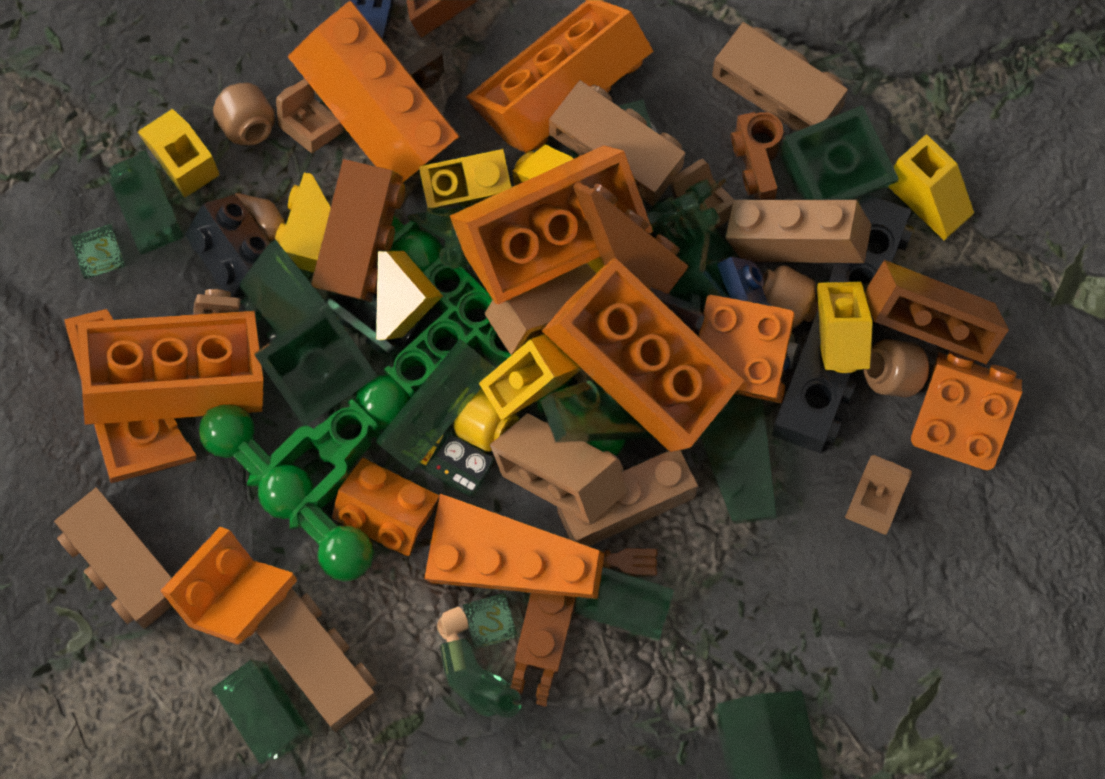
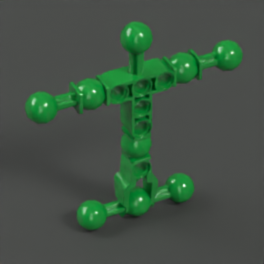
(286, 489)

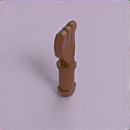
(632, 562)

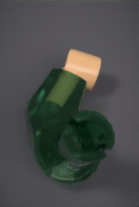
(475, 685)

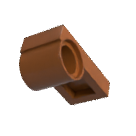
(758, 176)

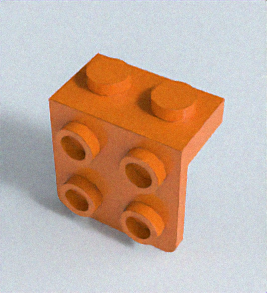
(967, 410)

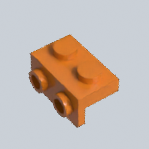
(384, 506)

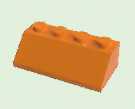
(589, 45)
(372, 93)
(539, 224)
(643, 356)
(169, 366)

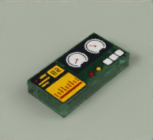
(457, 464)

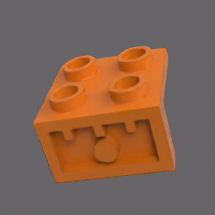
(750, 341)
(226, 589)

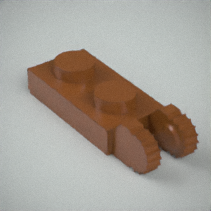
(543, 641)

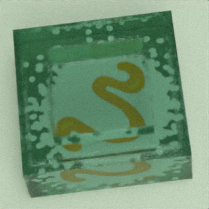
(97, 251)
(490, 621)

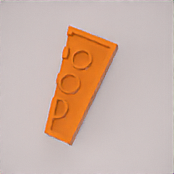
(133, 446)
(500, 553)

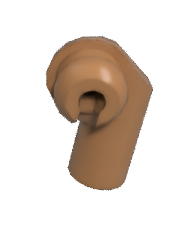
(265, 214)

